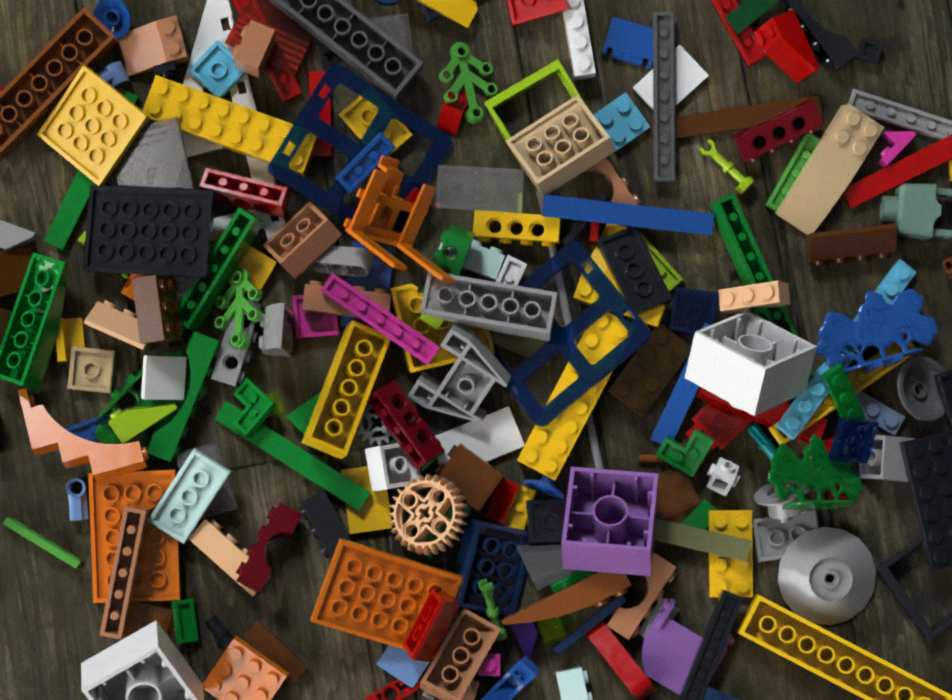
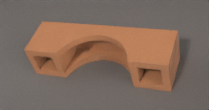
(619, 185)
(626, 620)

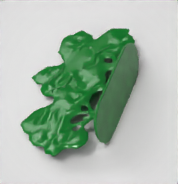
(816, 472)

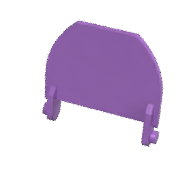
(671, 649)

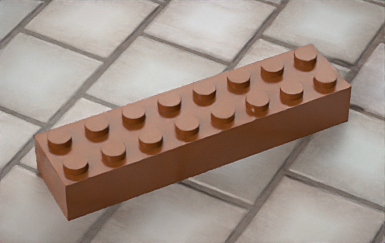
(49, 75)

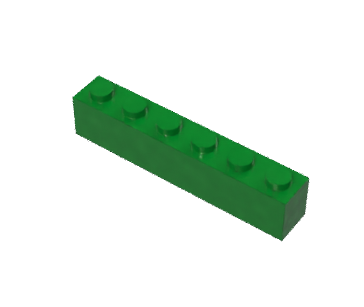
(223, 263)

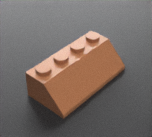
(459, 656)

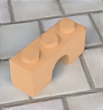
(756, 295)

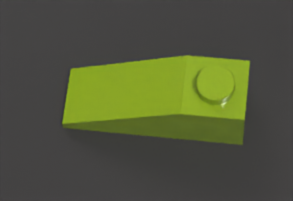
(134, 420)

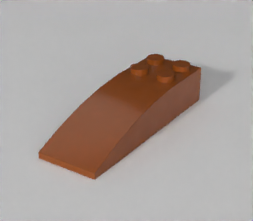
(582, 594)

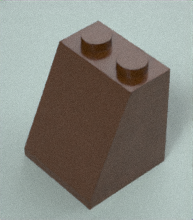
(470, 474)

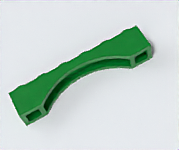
(165, 438)

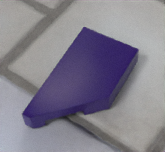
(526, 636)

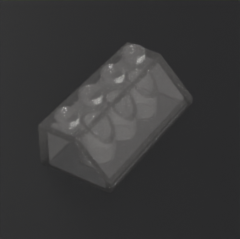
(479, 188)

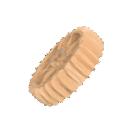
(435, 510)

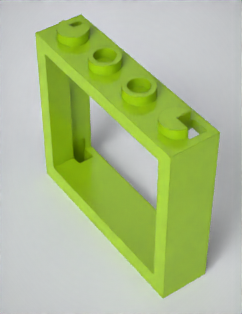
(524, 85)

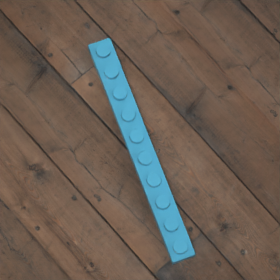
(816, 391)

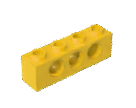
(484, 219)

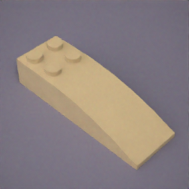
(829, 169)

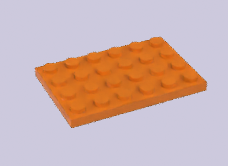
(159, 560)
(377, 593)

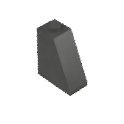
(544, 563)

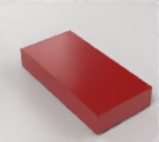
(502, 501)

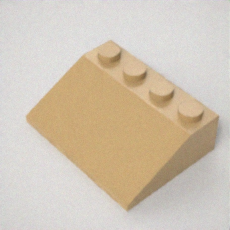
(560, 145)

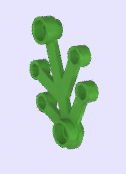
(467, 79)
(240, 281)

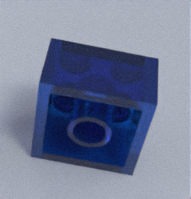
(692, 309)

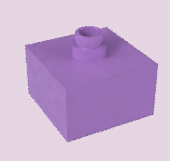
(610, 521)

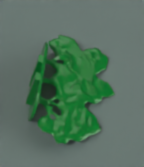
(104, 431)

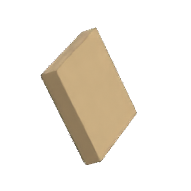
(91, 369)

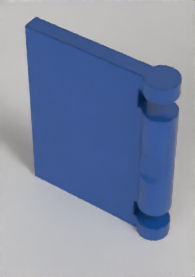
(629, 42)

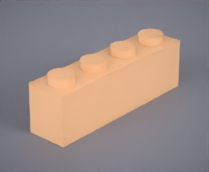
(221, 549)

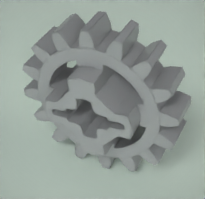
(368, 433)

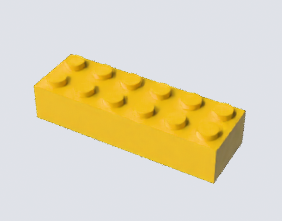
(346, 390)

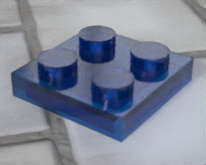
(853, 440)

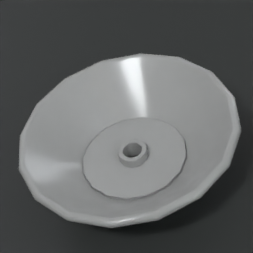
(815, 557)

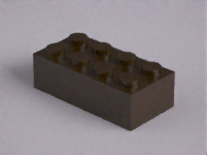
(649, 370)

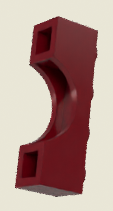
(256, 569)

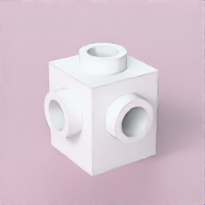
(722, 476)

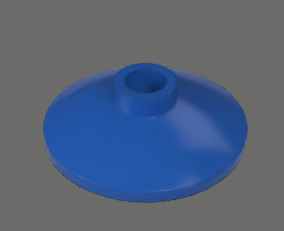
(105, 13)
(545, 486)

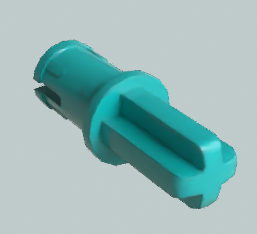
(763, 441)

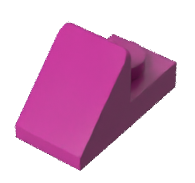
(898, 141)

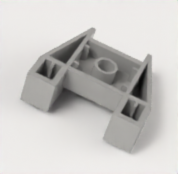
(467, 379)

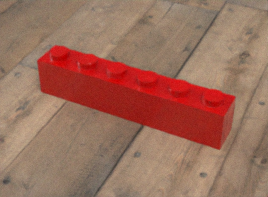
(765, 418)

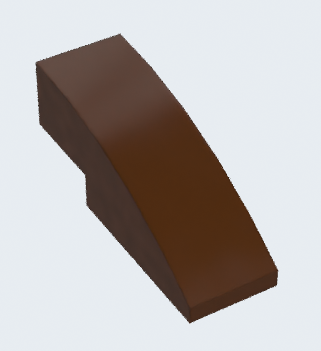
(274, 649)

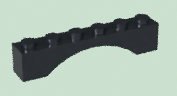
(834, 47)

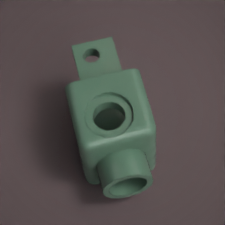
(915, 210)

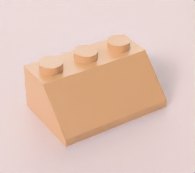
(116, 324)

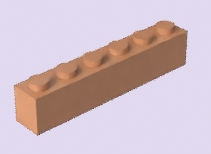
(124, 571)

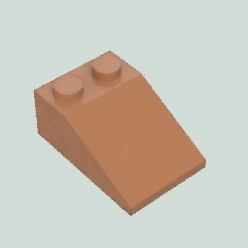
(153, 45)

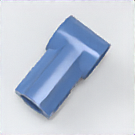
(115, 74)
(78, 501)

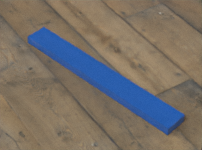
(627, 214)

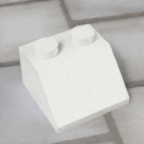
(389, 467)

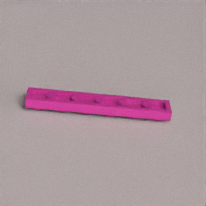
(380, 319)

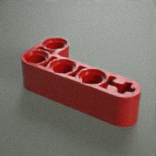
(620, 661)

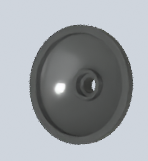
(919, 390)

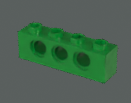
(461, 241)

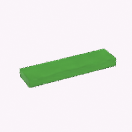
(792, 170)
(43, 542)

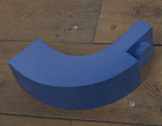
(513, 680)

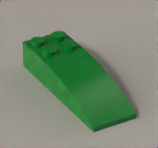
(34, 322)

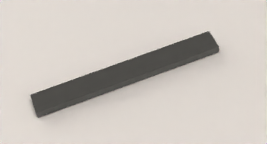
(663, 96)

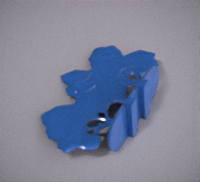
(879, 327)

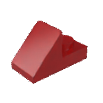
(452, 114)

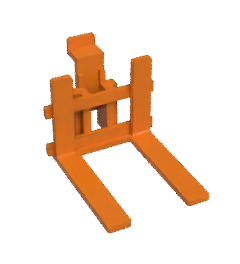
(379, 211)

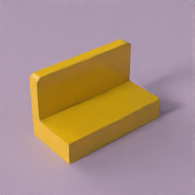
(69, 334)

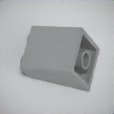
(885, 460)

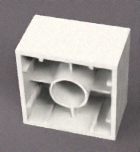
(750, 362)
(140, 669)

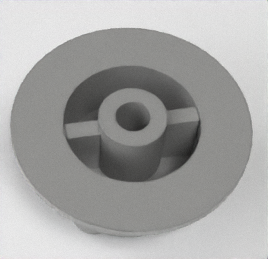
(767, 497)

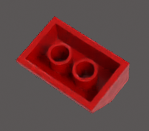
(431, 626)

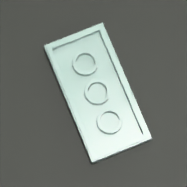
(189, 495)

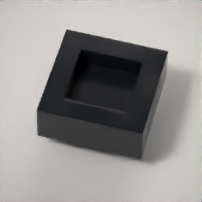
(869, 51)
(166, 70)

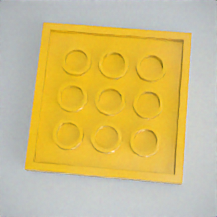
(93, 125)

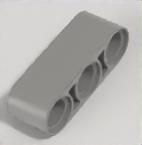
(344, 261)

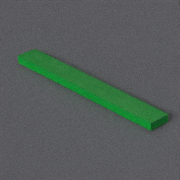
(74, 203)
(298, 460)

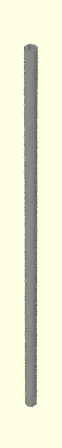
(567, 319)

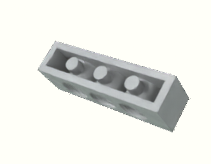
(221, 371)

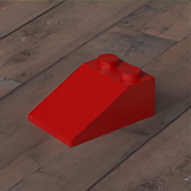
(787, 46)

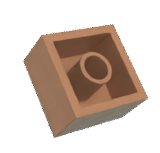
(254, 48)

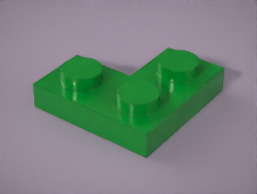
(257, 407)
(687, 457)

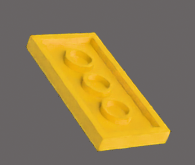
(726, 572)

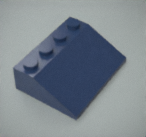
(490, 554)

